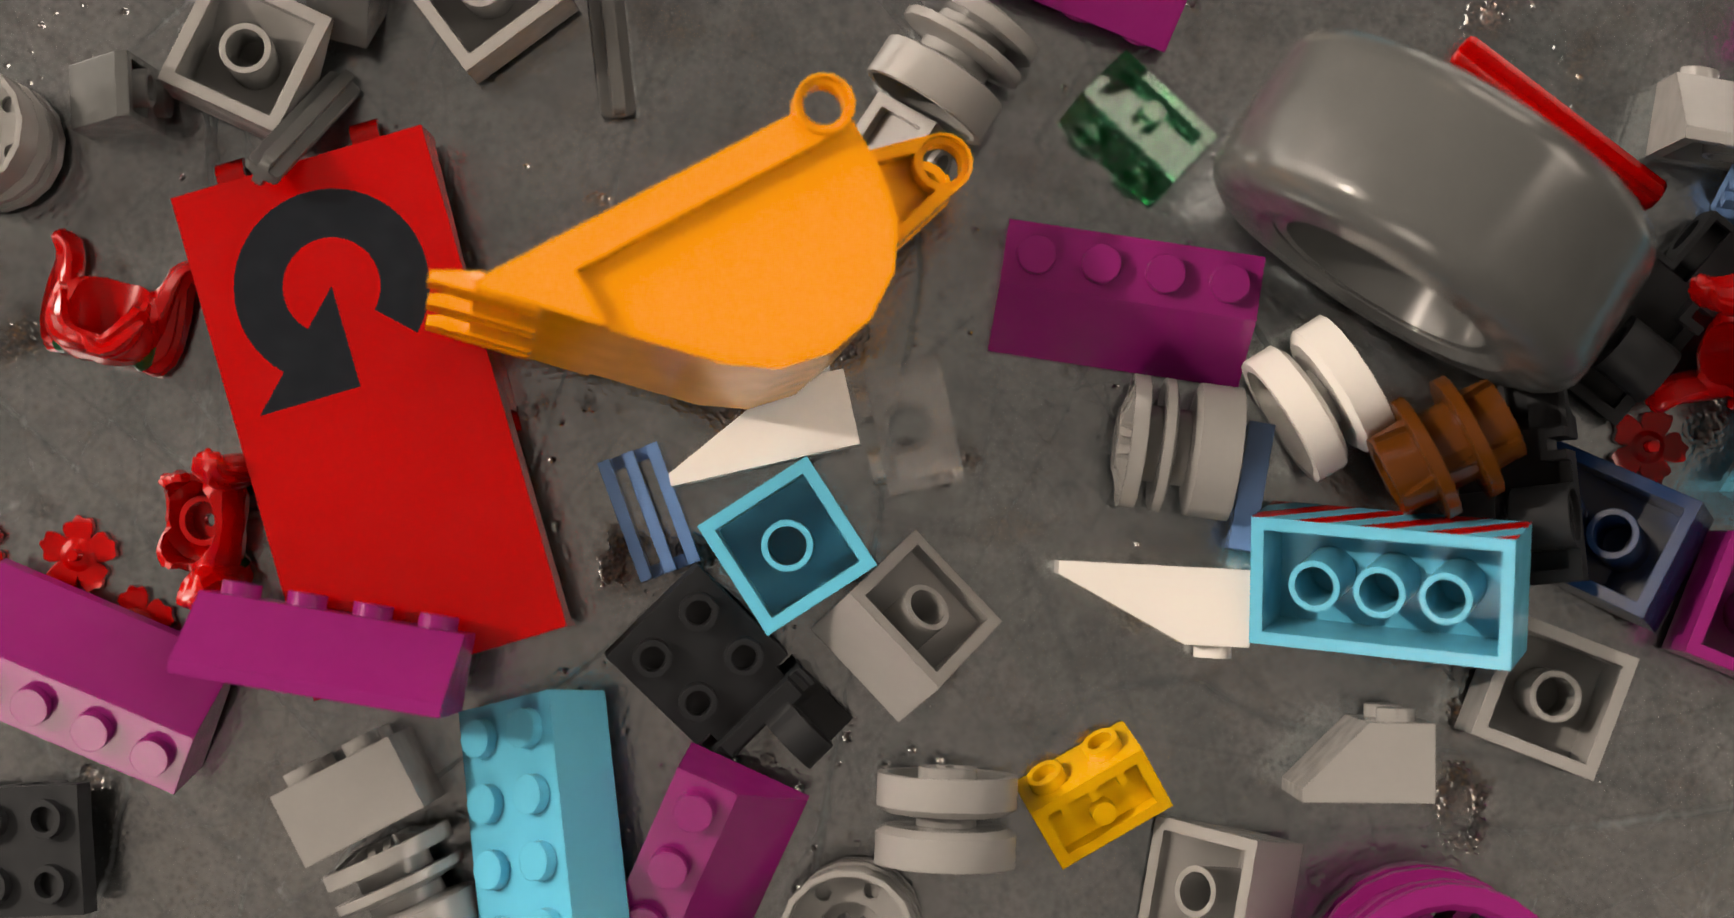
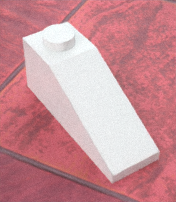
(778, 432)
(1182, 602)

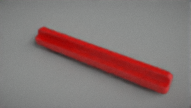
(1492, 68)

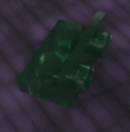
(1137, 128)

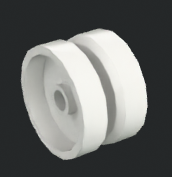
(1318, 397)

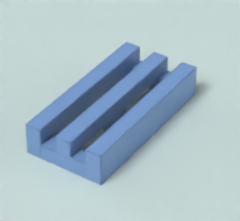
(630, 461)
(1251, 484)

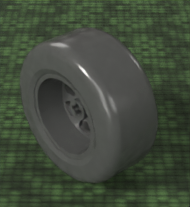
(1436, 208)

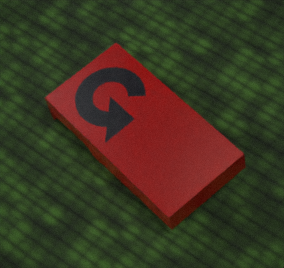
(366, 438)

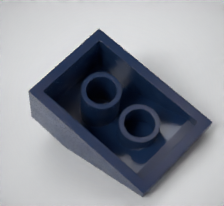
(1635, 540)

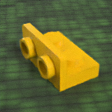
(1093, 793)

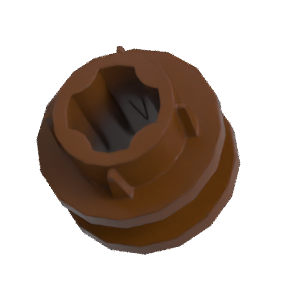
(1447, 446)

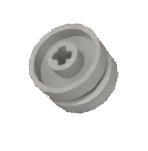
(946, 828)

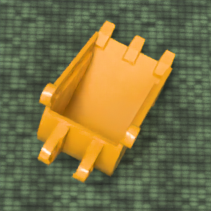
(724, 275)

